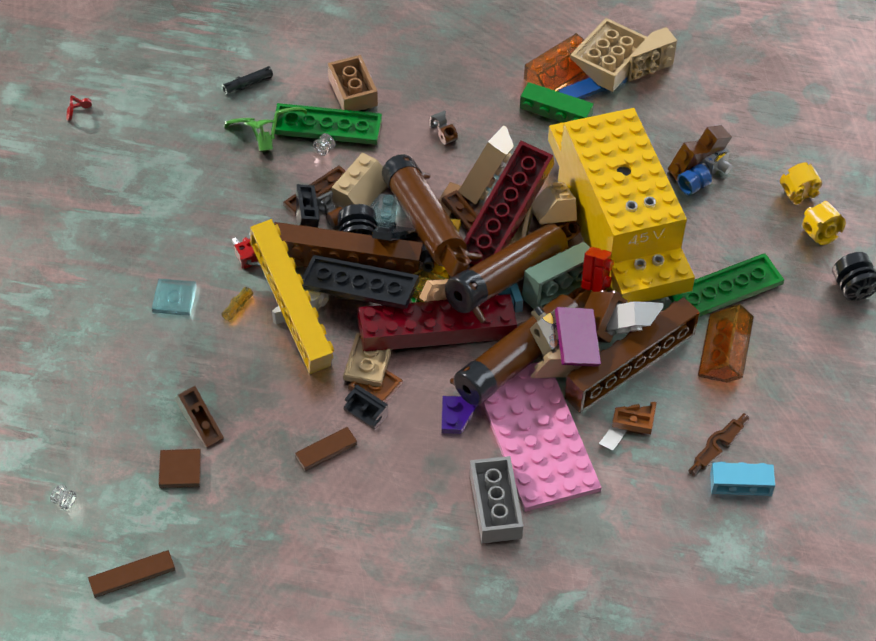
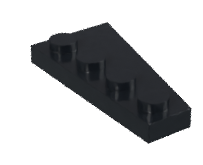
(390, 232)

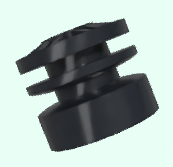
(357, 219)
(855, 276)

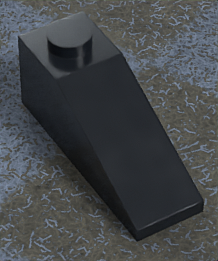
(306, 206)

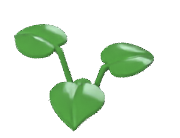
(264, 138)

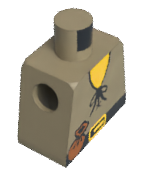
(545, 330)

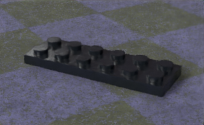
(360, 282)

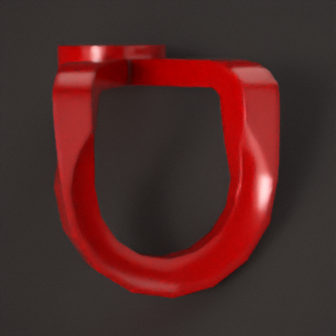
(84, 103)

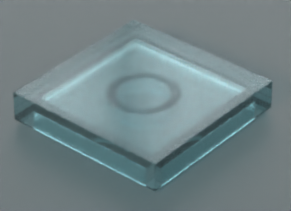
(174, 297)

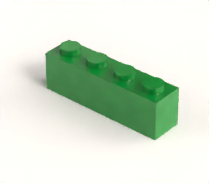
(554, 104)

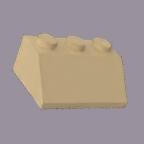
(360, 182)
(555, 204)

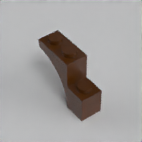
(692, 152)

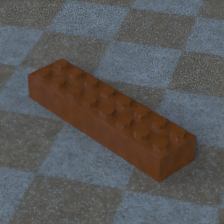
(350, 247)
(631, 355)

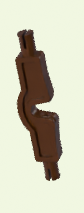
(712, 450)

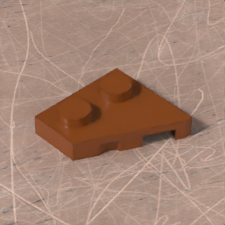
(635, 418)

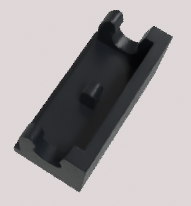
(366, 407)

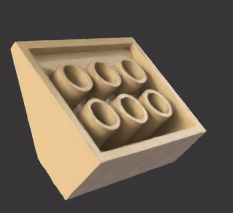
(607, 53)

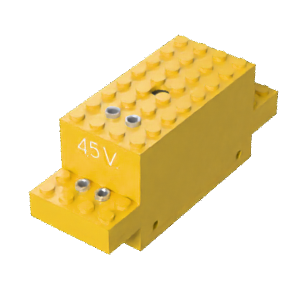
(624, 203)

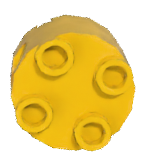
(801, 182)
(823, 223)

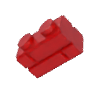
(597, 269)

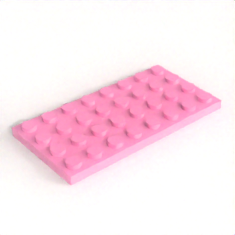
(542, 439)

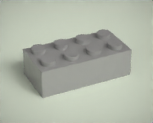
(496, 499)

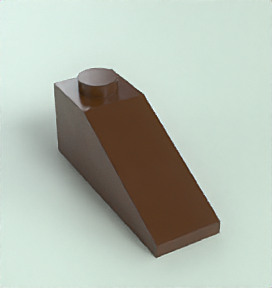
(198, 416)

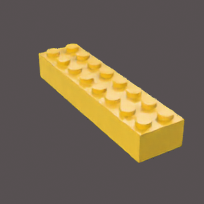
(291, 296)

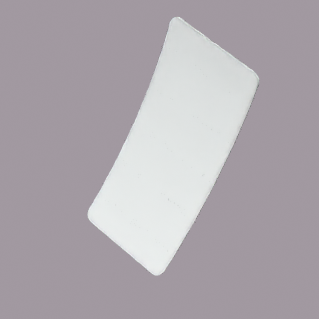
(612, 437)

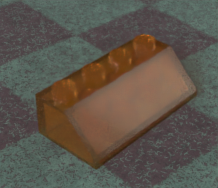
(555, 67)
(726, 344)

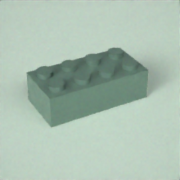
(554, 276)

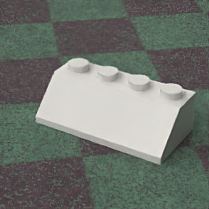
(632, 317)

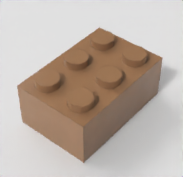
(352, 84)

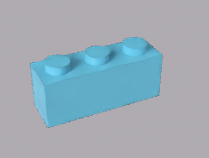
(742, 479)

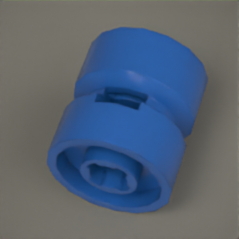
(694, 179)

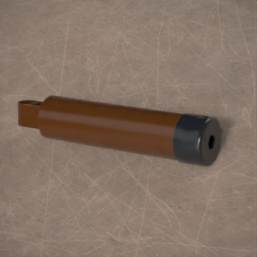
(427, 214)
(507, 267)
(509, 356)

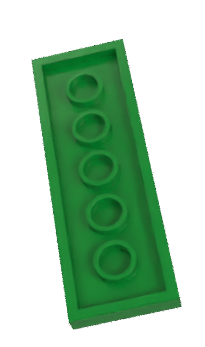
(338, 123)
(732, 284)

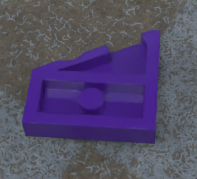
(455, 414)

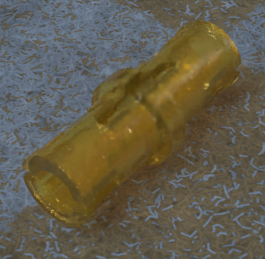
(237, 303)

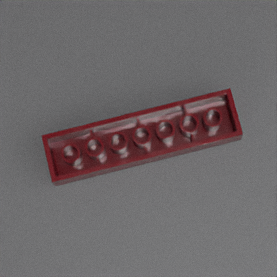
(509, 201)
(433, 324)

